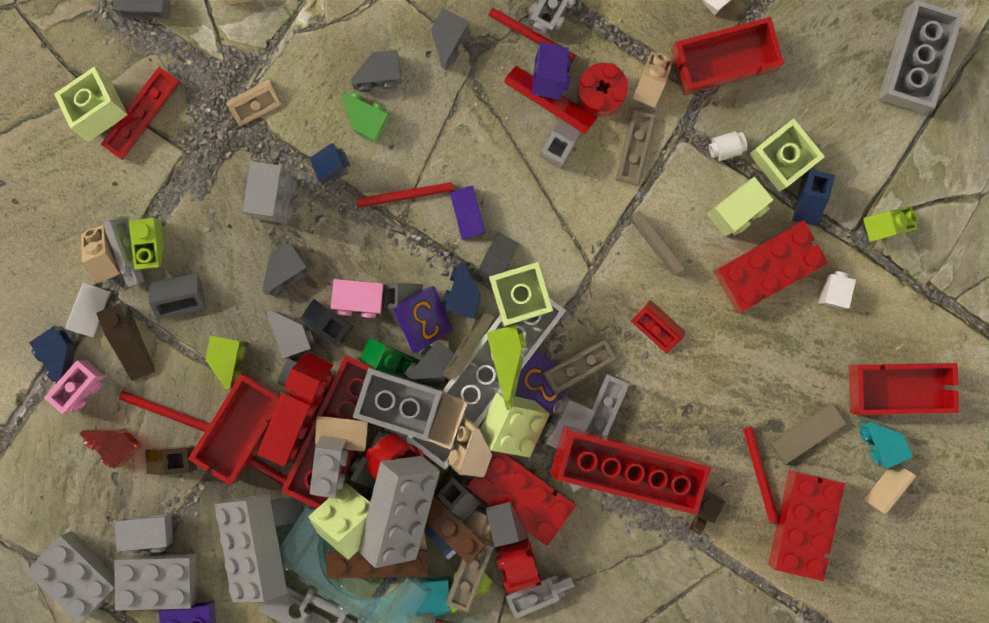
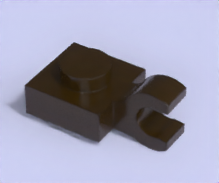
(708, 510)

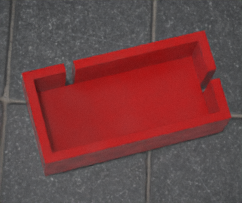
(727, 56)
(770, 267)
(903, 388)
(296, 409)
(236, 429)
(529, 494)
(806, 525)

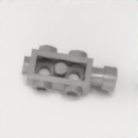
(550, 8)

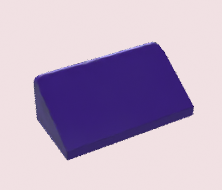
(467, 212)

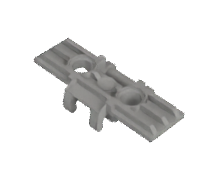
(279, 608)

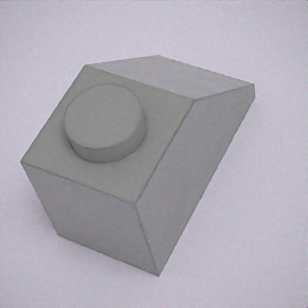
(290, 335)

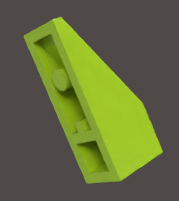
(508, 359)

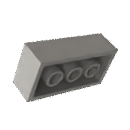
(920, 57)
(398, 511)
(250, 549)

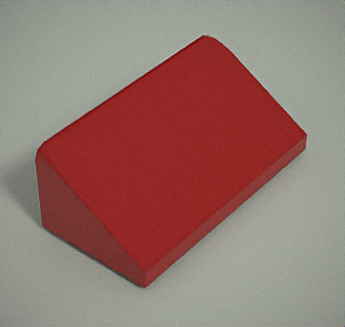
(658, 326)

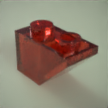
(113, 445)

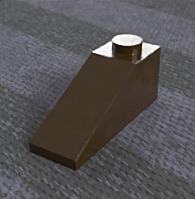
(126, 340)

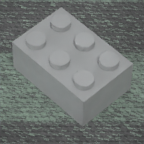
(269, 193)
(397, 404)
(73, 577)
(156, 581)

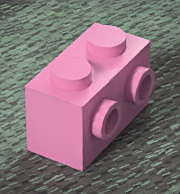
(357, 297)
(75, 386)

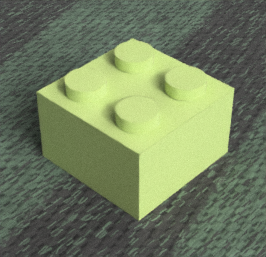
(90, 104)
(786, 155)
(742, 205)
(521, 294)
(514, 429)
(342, 520)

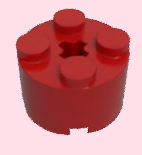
(608, 77)
(390, 448)
(518, 566)

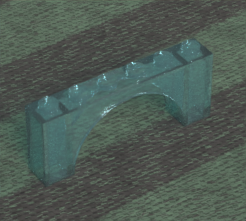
(305, 555)

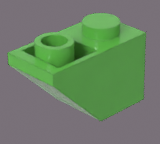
(365, 119)

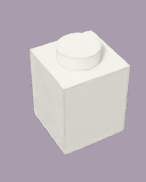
(837, 290)

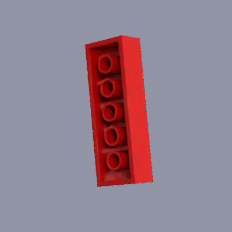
(338, 403)
(630, 470)

